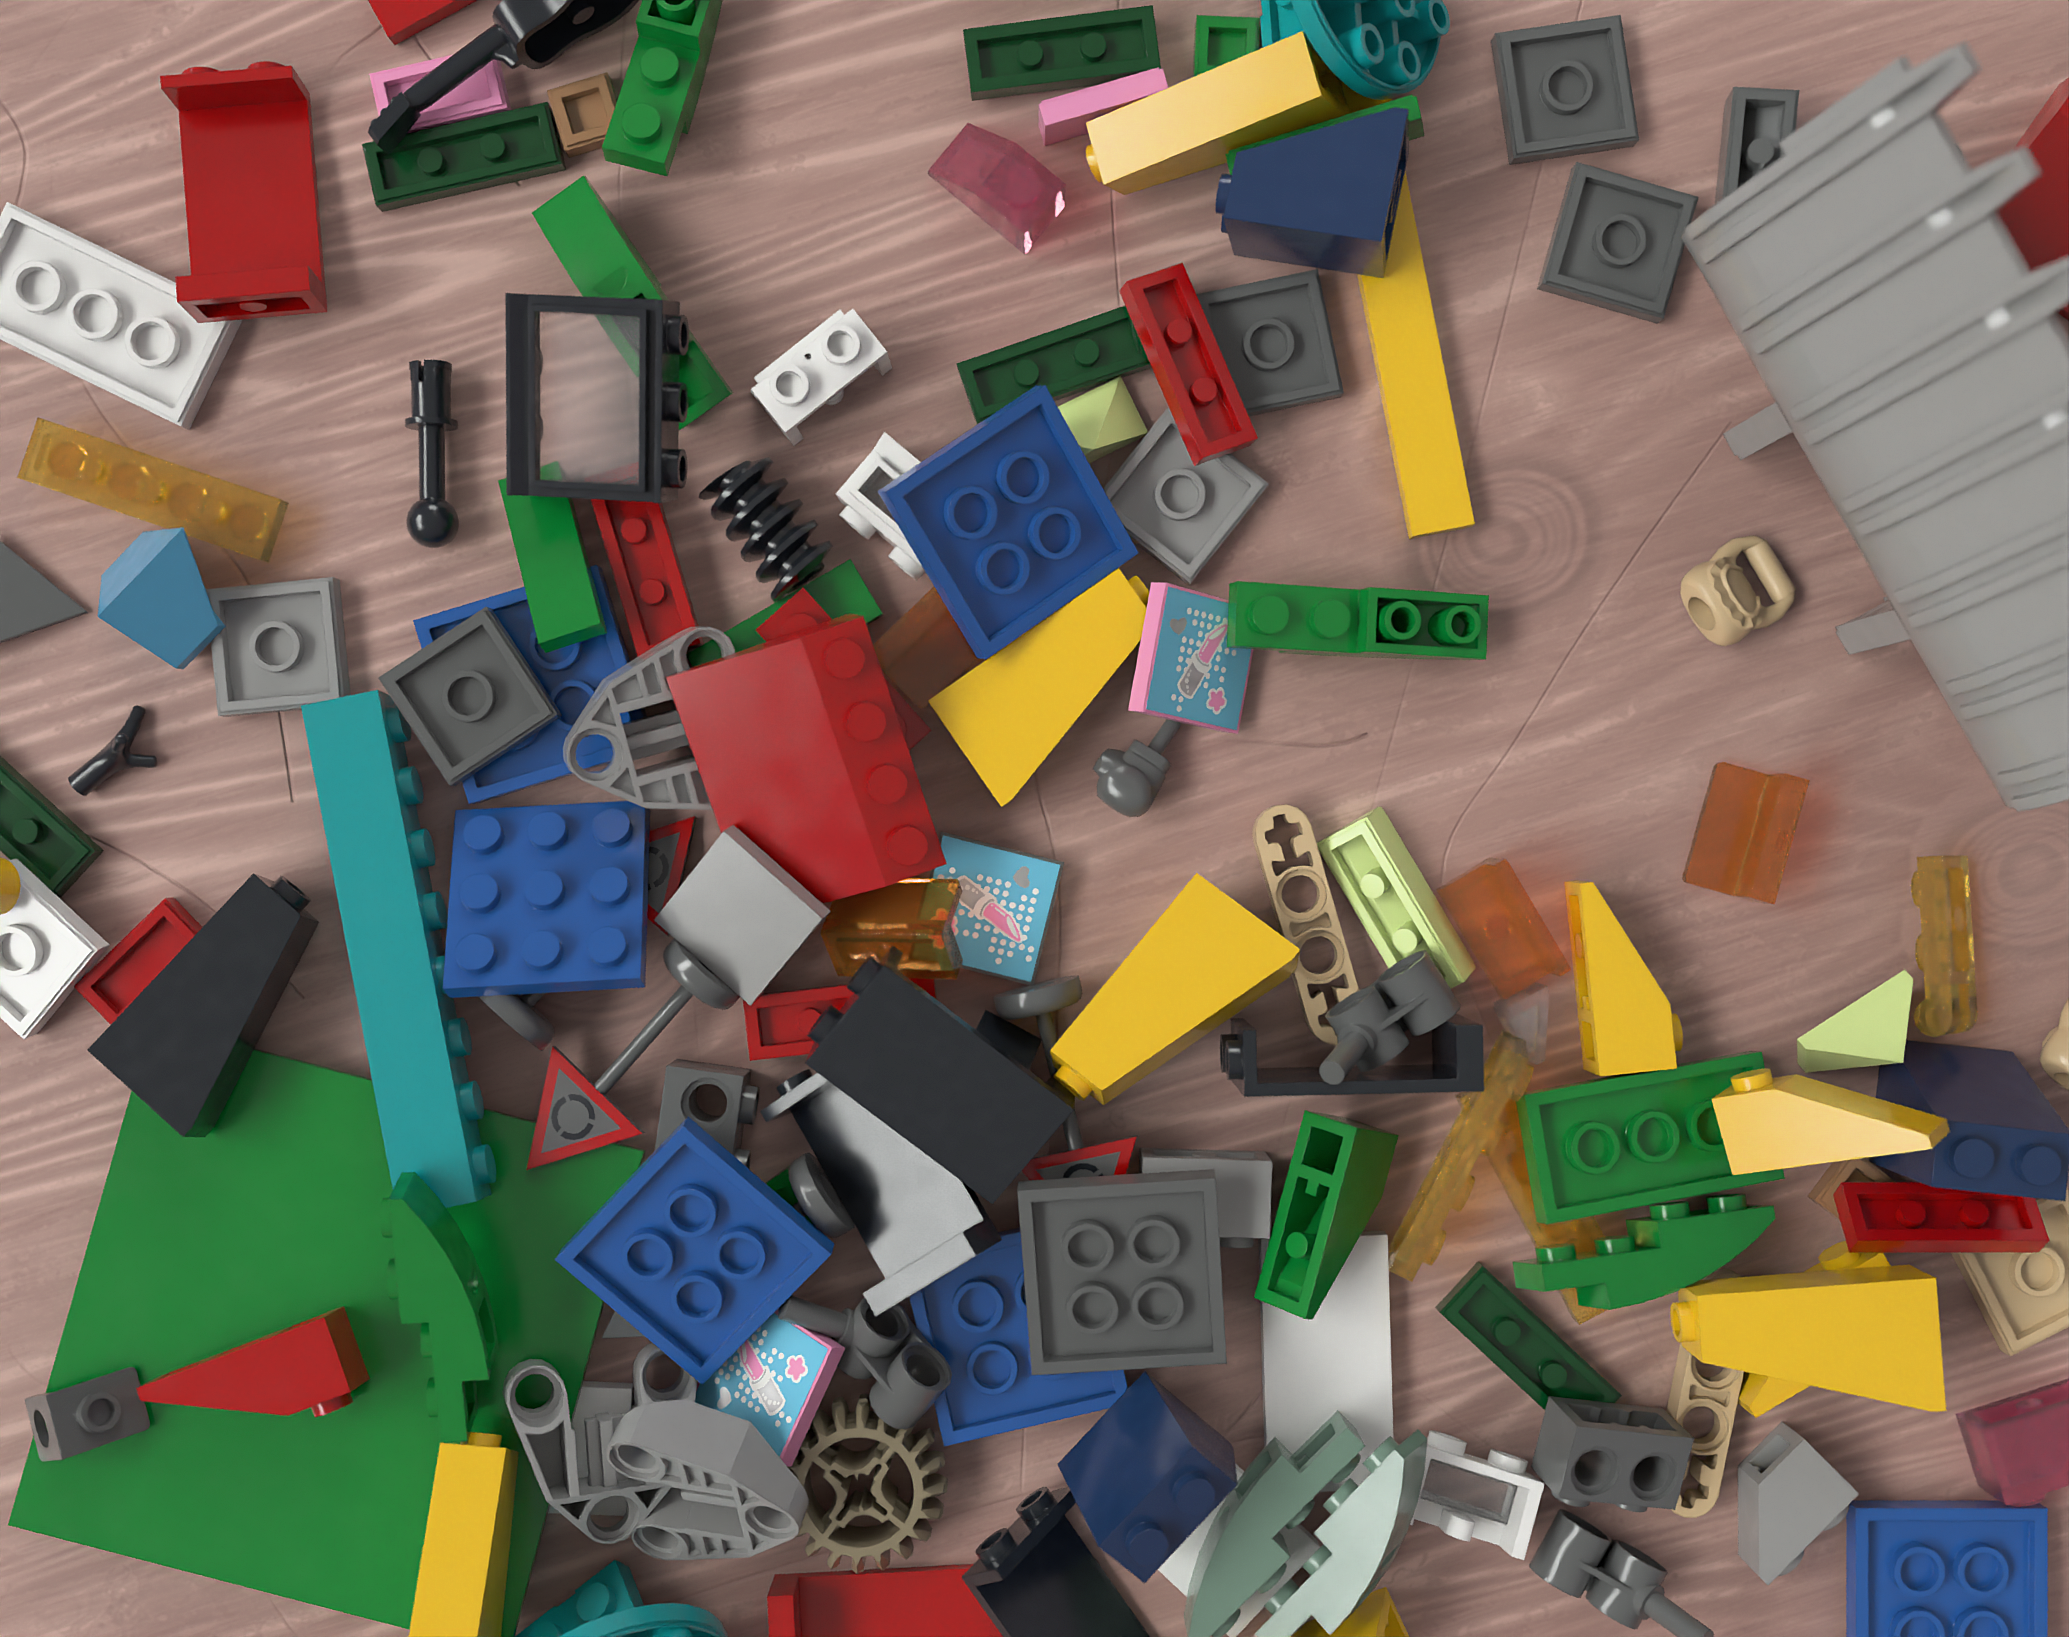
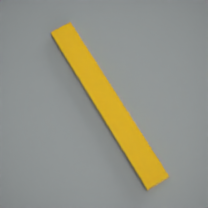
(1413, 378)

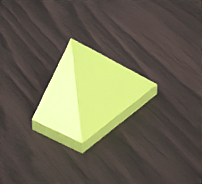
(1103, 419)
(1863, 1033)

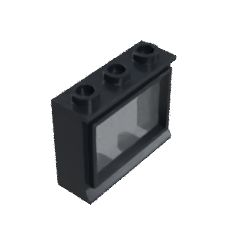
(594, 397)

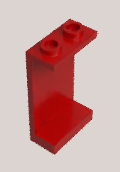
(248, 193)
(877, 1604)

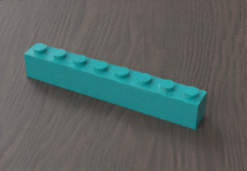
(397, 945)

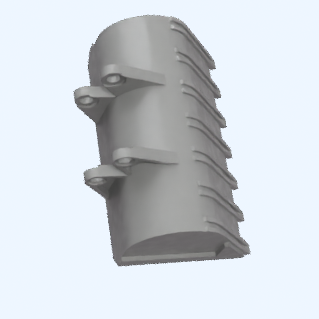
(1922, 395)

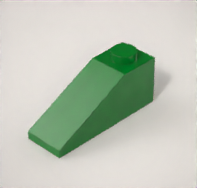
(1323, 1209)

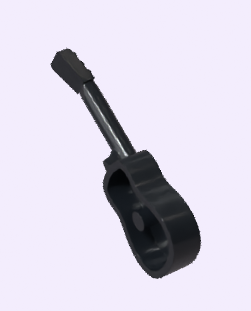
(522, 33)

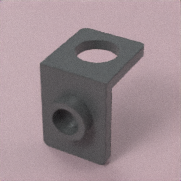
(87, 1415)

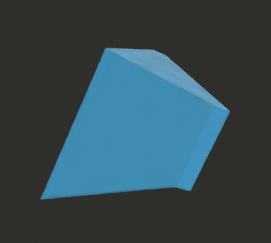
(160, 597)

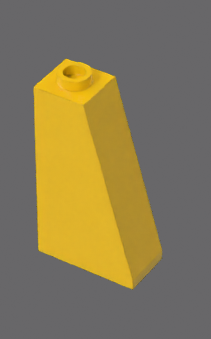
(1213, 113)
(1036, 688)
(1174, 988)
(1830, 1329)
(467, 1541)

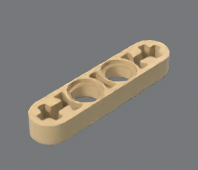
(1314, 922)
(1721, 1396)

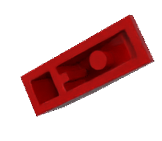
(276, 1374)

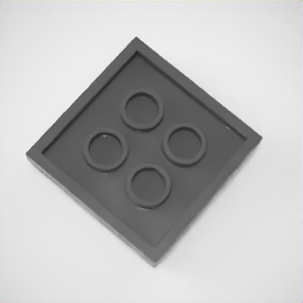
(1122, 1272)

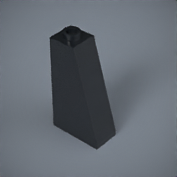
(207, 1009)

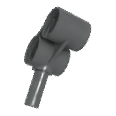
(1374, 1019)
(883, 1347)
(1614, 1574)

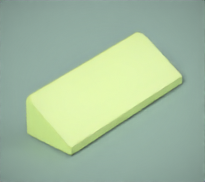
(1393, 895)

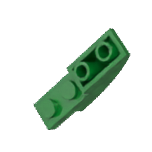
(661, 83)
(609, 265)
(1357, 621)
(1655, 1257)
(446, 1293)

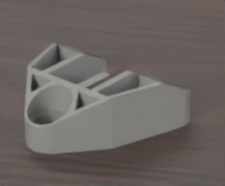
(635, 686)
(553, 1456)
(725, 1480)

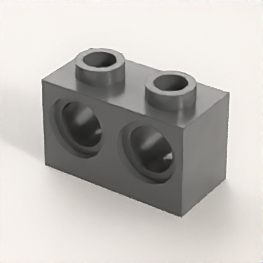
(680, 1102)
(1611, 1454)

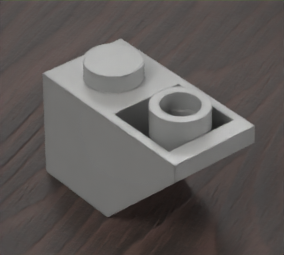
(1786, 1502)

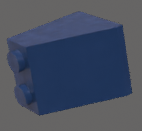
(1320, 195)
(1998, 1120)
(1148, 1476)

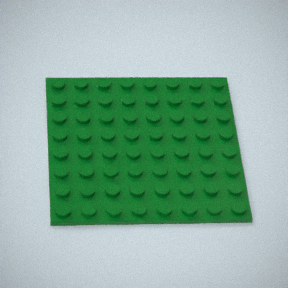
(261, 1232)

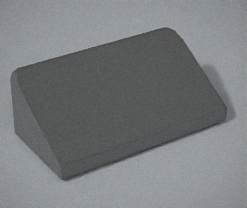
(1751, 134)

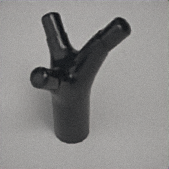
(113, 757)

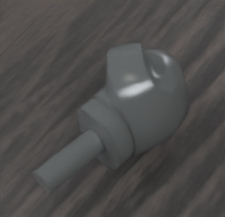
(1134, 777)

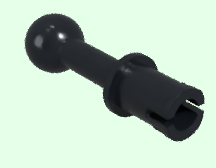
(431, 519)

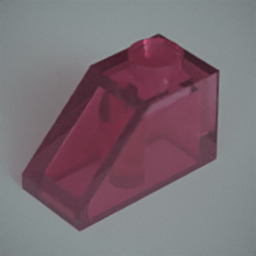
(1000, 184)
(2020, 1444)

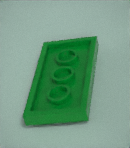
(1630, 1139)

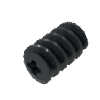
(768, 526)

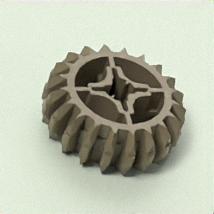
(881, 1502)

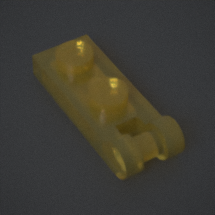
(1945, 945)

